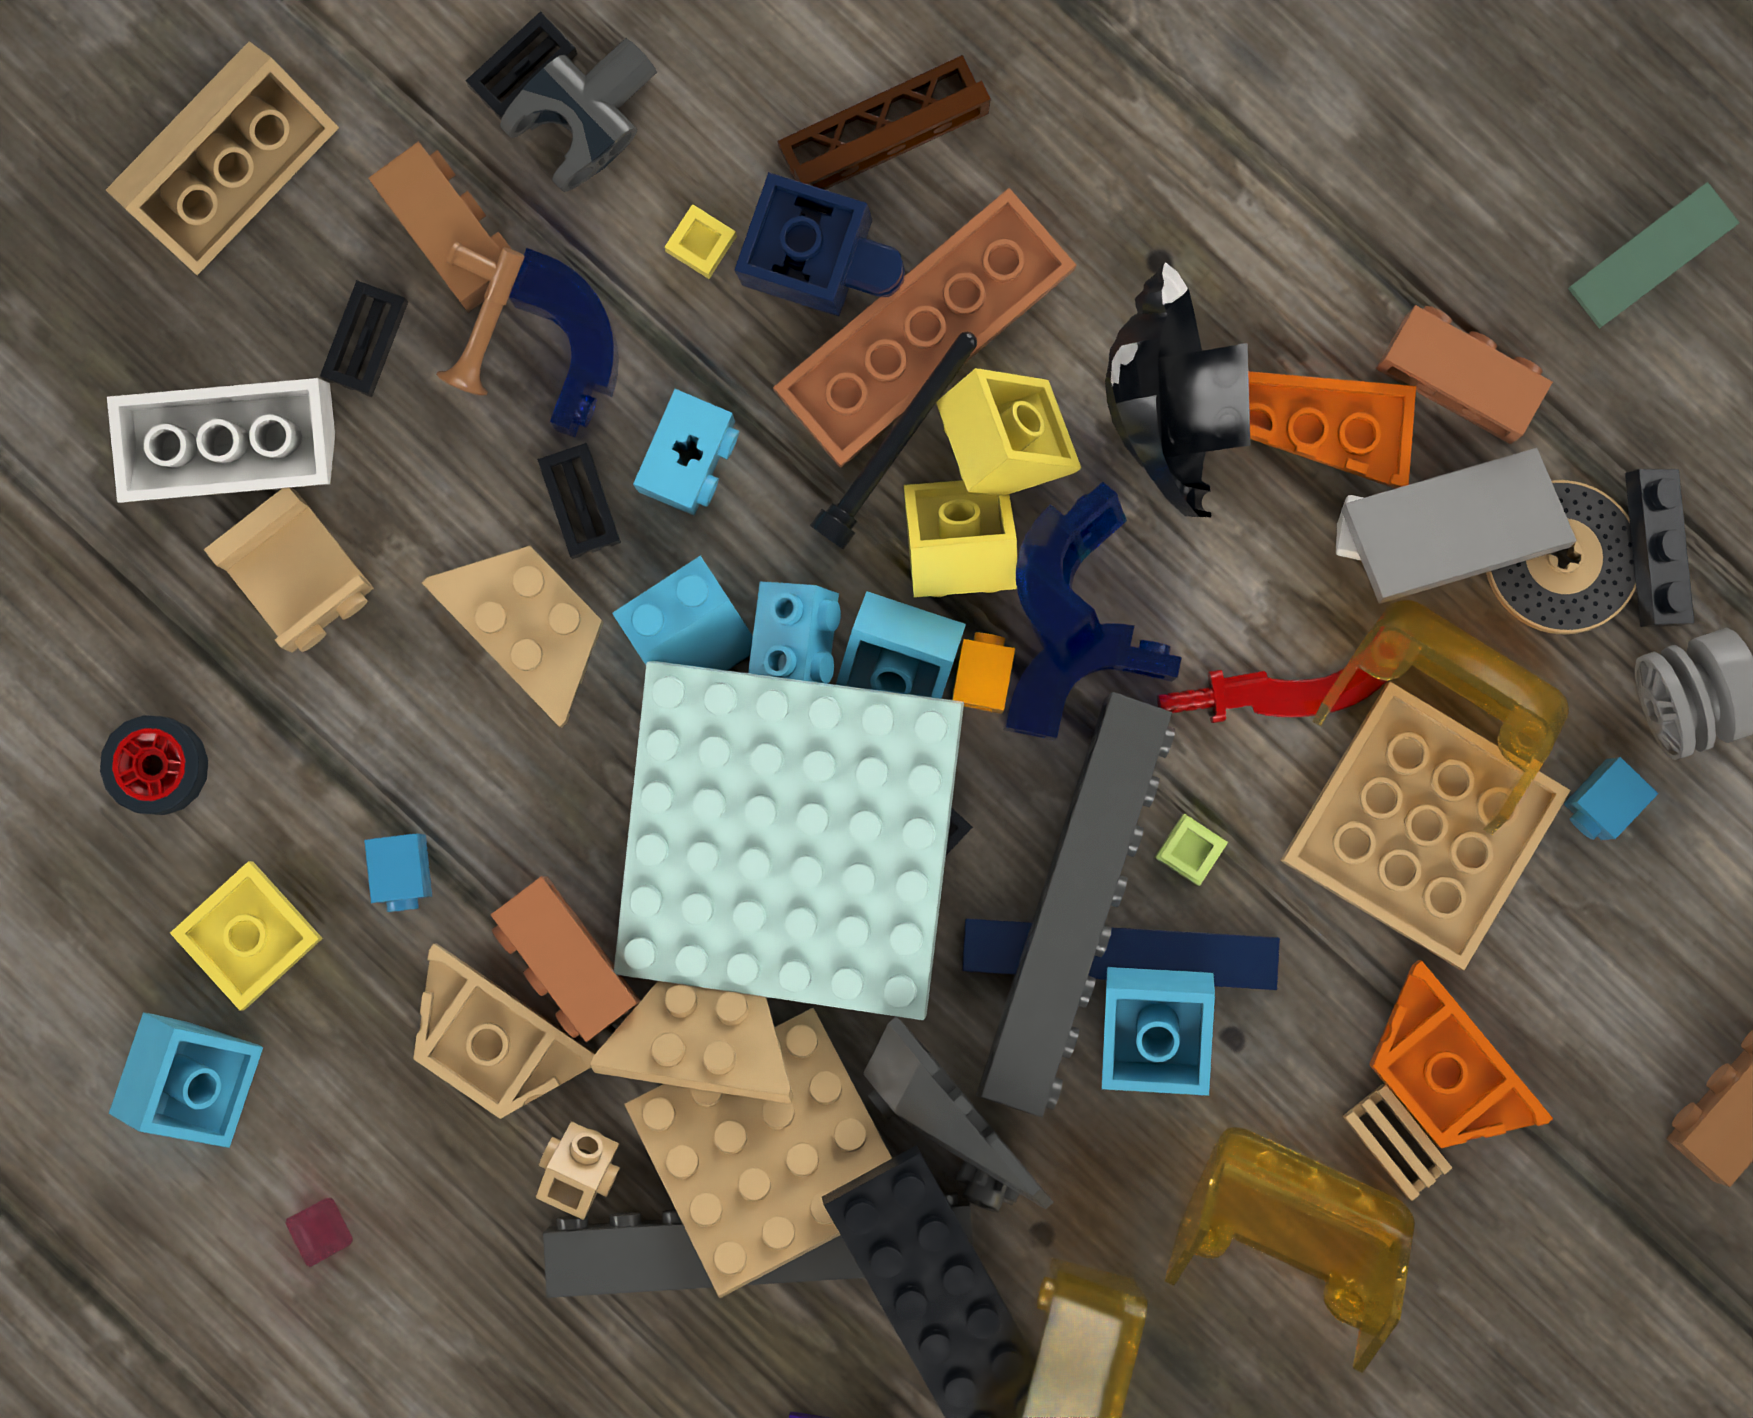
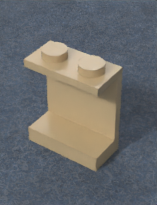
(291, 569)

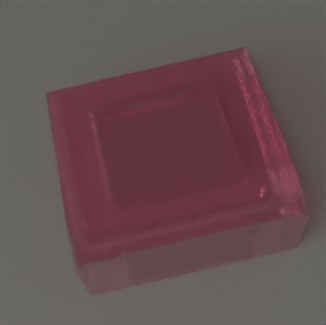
(319, 1231)

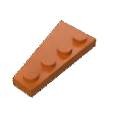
(1336, 423)

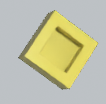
(700, 241)

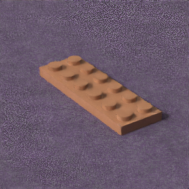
(886, 354)

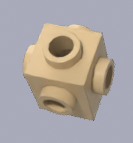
(577, 1170)

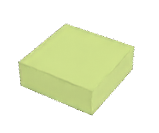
(1191, 849)

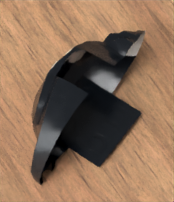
(1173, 396)

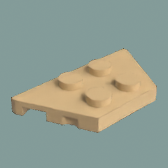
(525, 623)
(490, 1039)
(699, 1042)

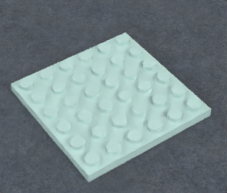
(788, 838)

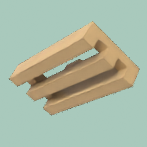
(1425, 1177)

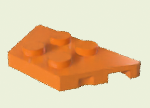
(1448, 1068)

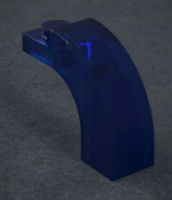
(565, 298)
(1046, 570)
(1044, 685)

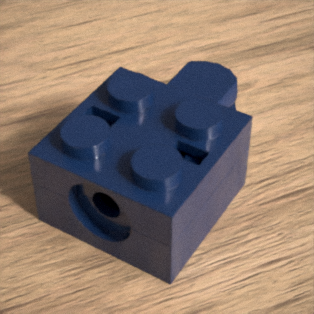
(814, 254)

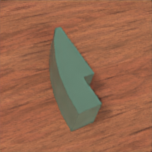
(1653, 255)

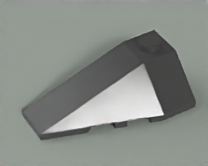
(930, 1102)

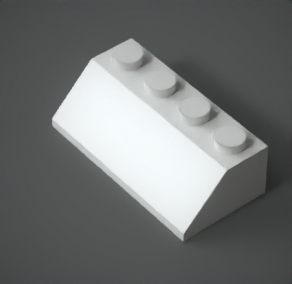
(222, 439)

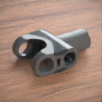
(585, 106)

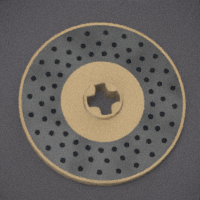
(1583, 591)

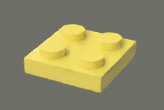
(246, 935)

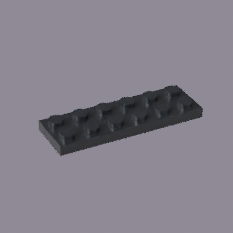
(934, 1288)

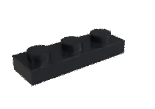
(1659, 547)

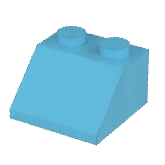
(686, 621)
(900, 649)
(185, 1081)

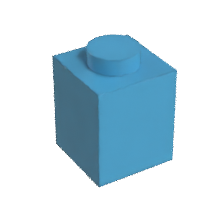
(1609, 800)
(398, 871)

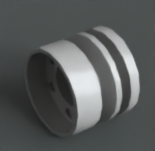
(1697, 693)

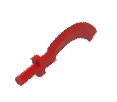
(1268, 695)

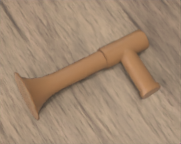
(502, 276)

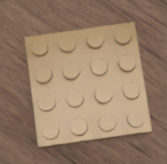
(1407, 824)
(756, 1169)

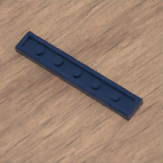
(1233, 959)

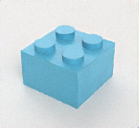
(1158, 1031)

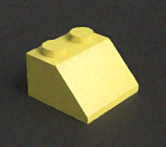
(1006, 432)
(959, 540)

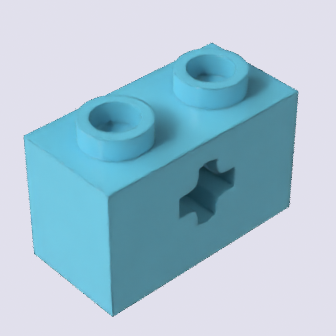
(683, 423)

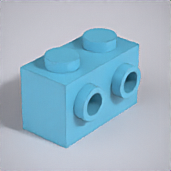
(794, 632)

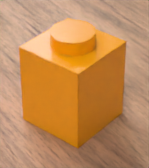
(983, 673)

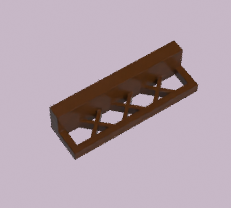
(889, 137)

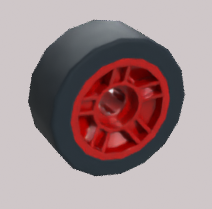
(128, 756)

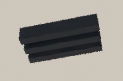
(508, 52)
(382, 347)
(593, 542)

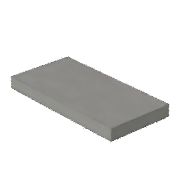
(1458, 525)

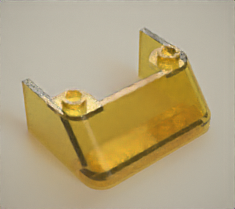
(1525, 703)
(1308, 1220)
(1086, 1343)

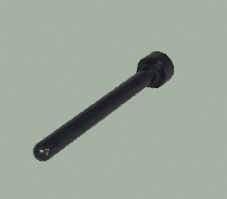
(839, 520)

